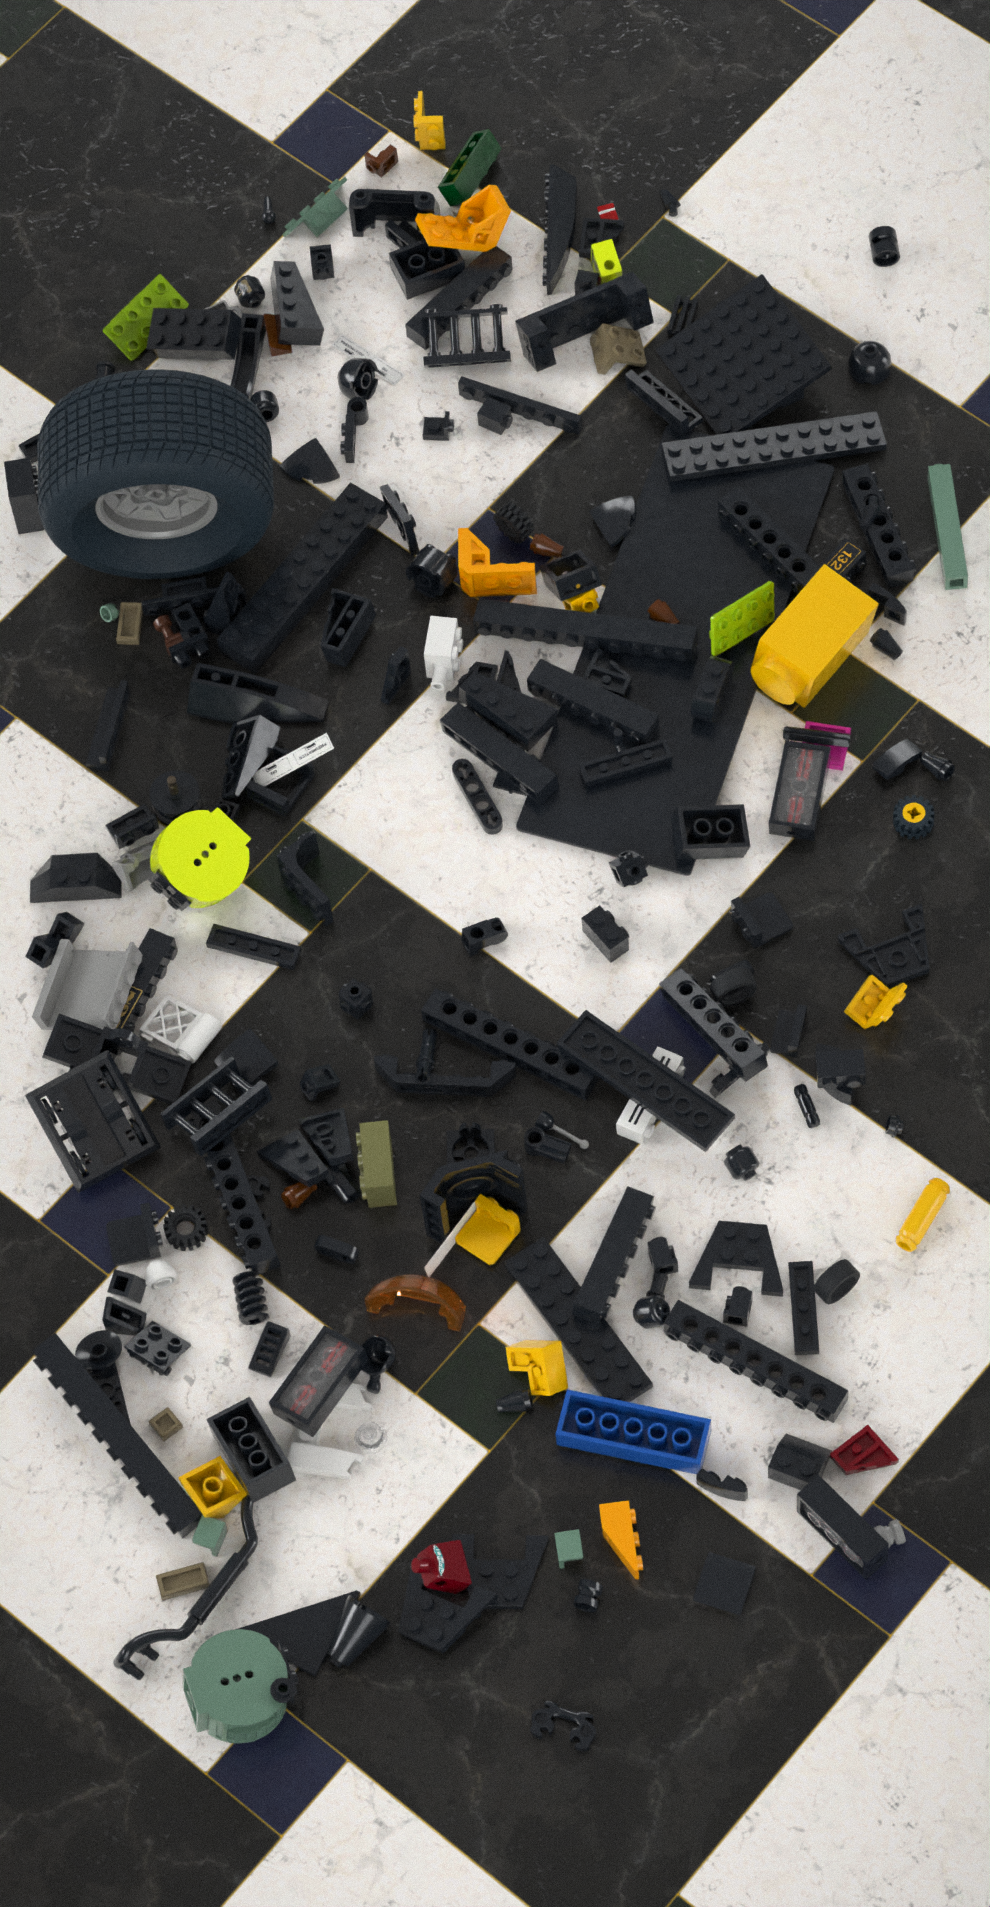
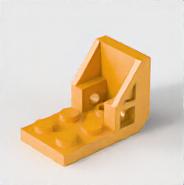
(479, 233)
(482, 579)

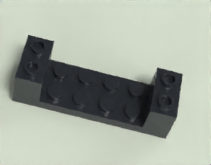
(581, 315)

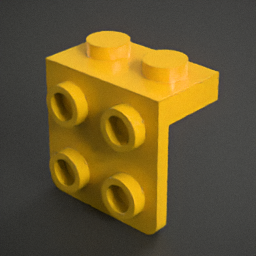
(428, 129)
(874, 1002)
(488, 1230)

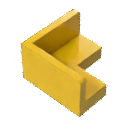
(543, 1362)

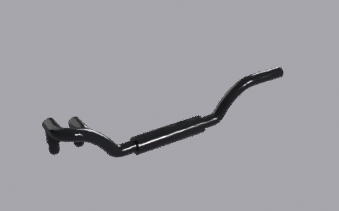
(203, 1606)

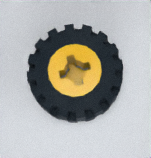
(915, 825)

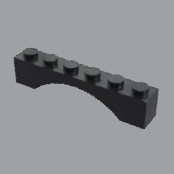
(248, 352)

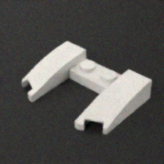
(309, 1458)

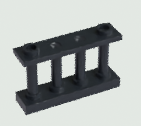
(477, 355)
(226, 1121)

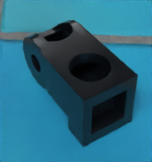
(483, 935)

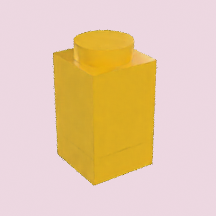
(812, 638)

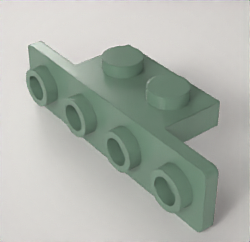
(322, 213)

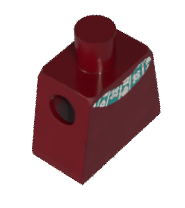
(443, 1567)

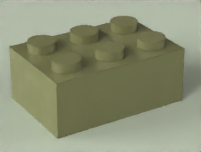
(376, 1164)

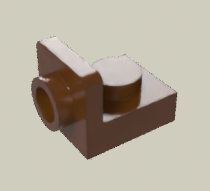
(383, 162)

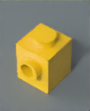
(583, 602)

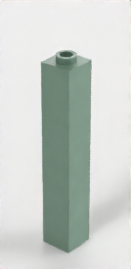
(947, 527)

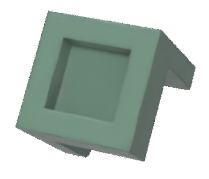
(210, 1534)
(568, 1546)

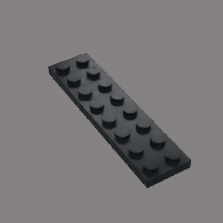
(645, 1080)
(591, 1346)

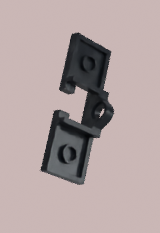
(154, 1072)

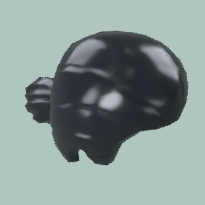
(381, 1356)

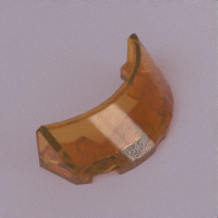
(418, 1288)

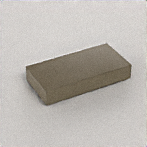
(129, 623)
(182, 1581)

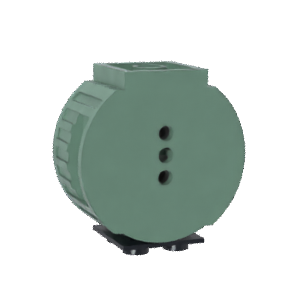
(232, 1685)

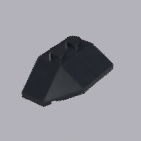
(74, 879)

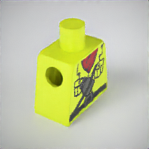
(605, 261)

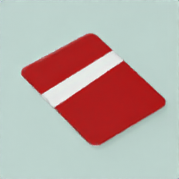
(607, 212)

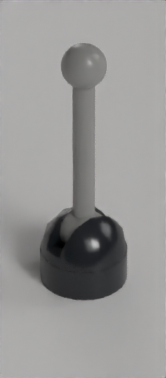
(546, 1122)

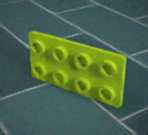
(132, 324)
(742, 618)

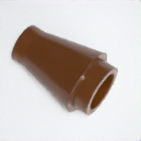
(545, 546)
(661, 612)
(296, 1194)

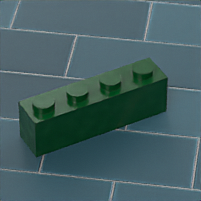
(469, 167)

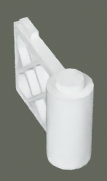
(195, 1037)

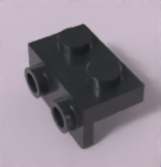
(132, 826)

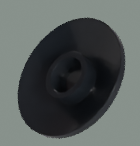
(98, 1350)

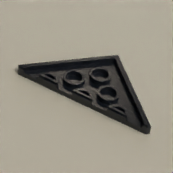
(305, 1631)

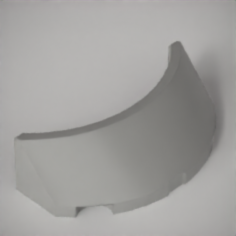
(134, 866)

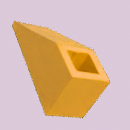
(618, 1532)

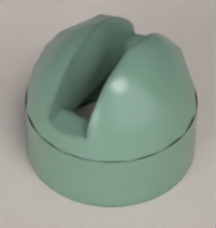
(109, 612)

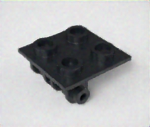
(157, 1348)

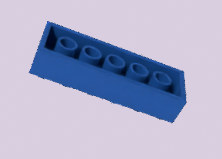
(633, 1432)

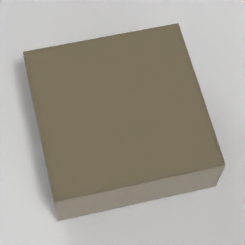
(165, 1424)

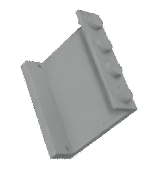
(87, 985)

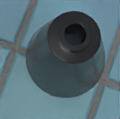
(354, 1632)

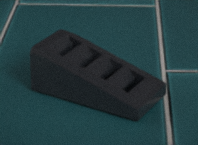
(275, 1329)

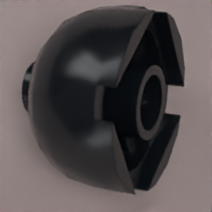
(869, 362)
(358, 378)

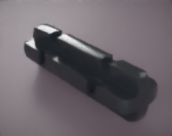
(807, 1106)

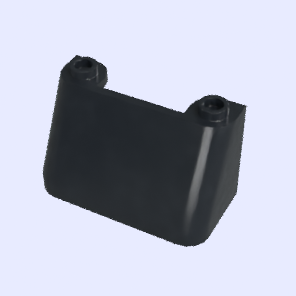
(386, 205)

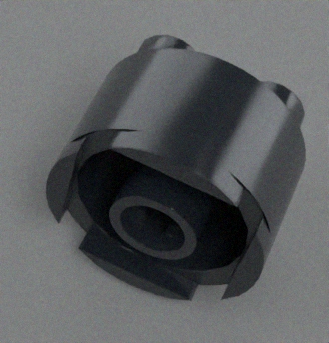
(432, 571)

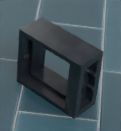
(579, 571)

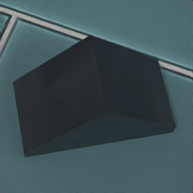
(122, 1318)

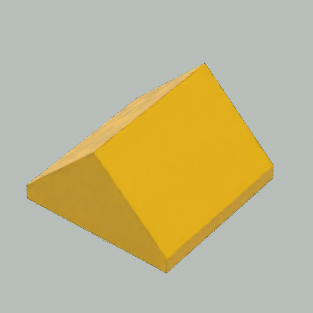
(213, 1488)

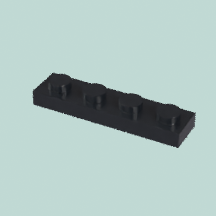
(253, 946)
(803, 1308)

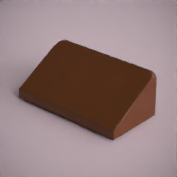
(275, 348)

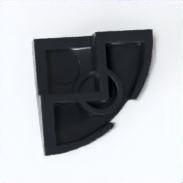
(310, 463)
(614, 518)

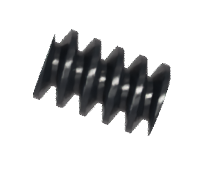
(250, 1298)

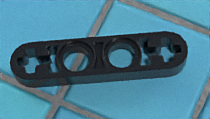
(479, 795)

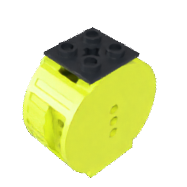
(199, 859)

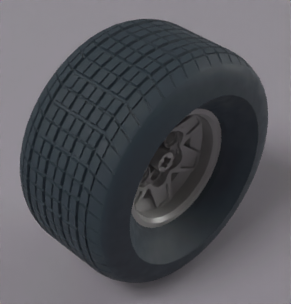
(155, 474)

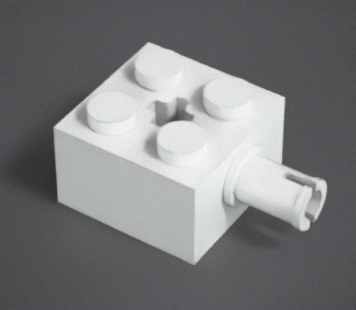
(442, 650)

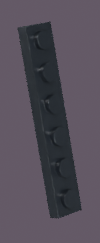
(521, 405)

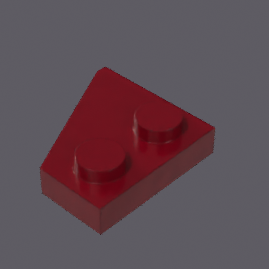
(863, 1453)

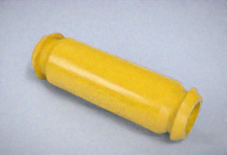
(922, 1214)

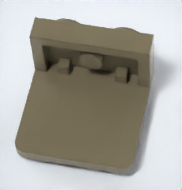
(614, 345)

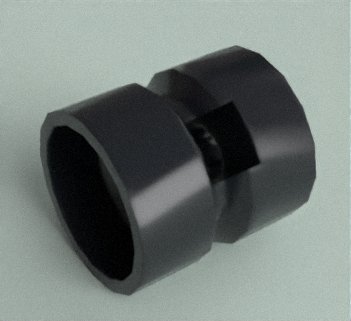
(884, 246)

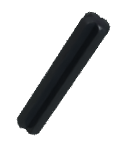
(816, 736)

